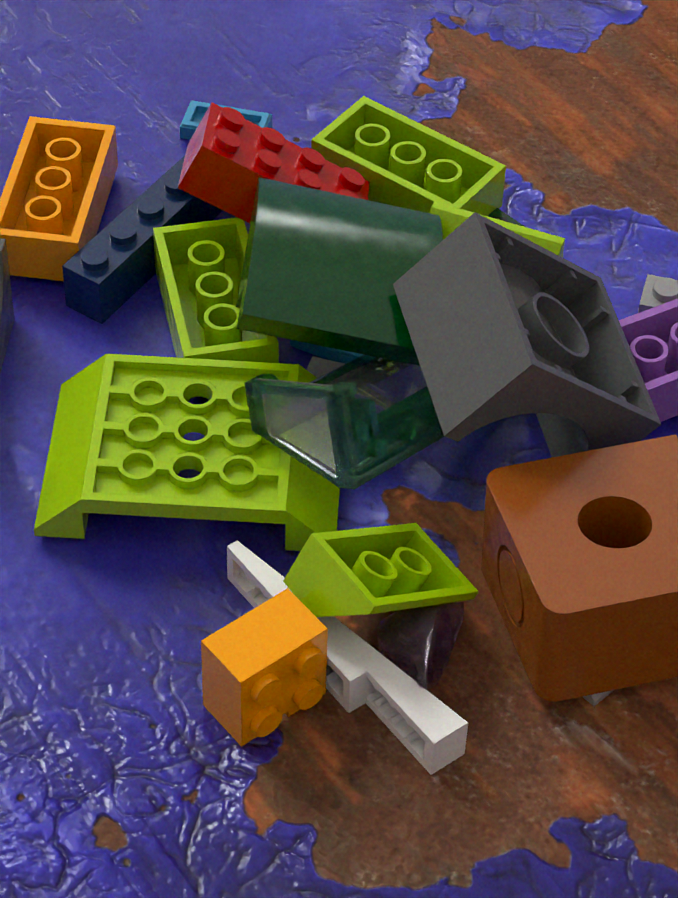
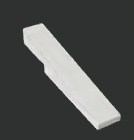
(363, 675)

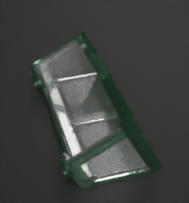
(348, 420)

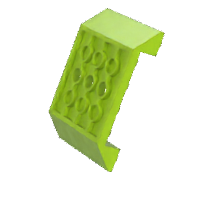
(124, 444)

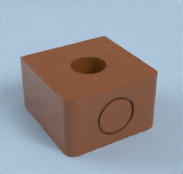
(587, 566)

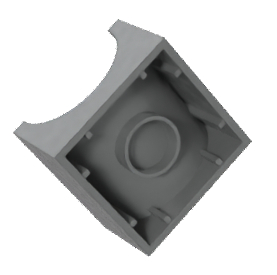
(520, 334)

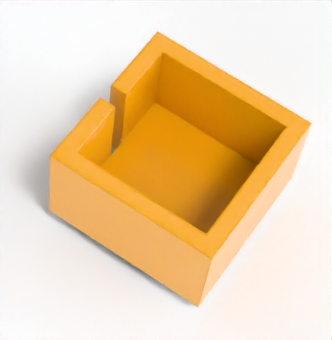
(264, 667)

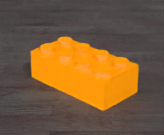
(56, 194)

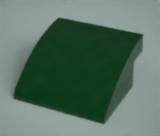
(327, 267)

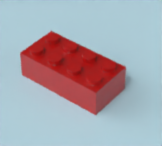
(232, 153)

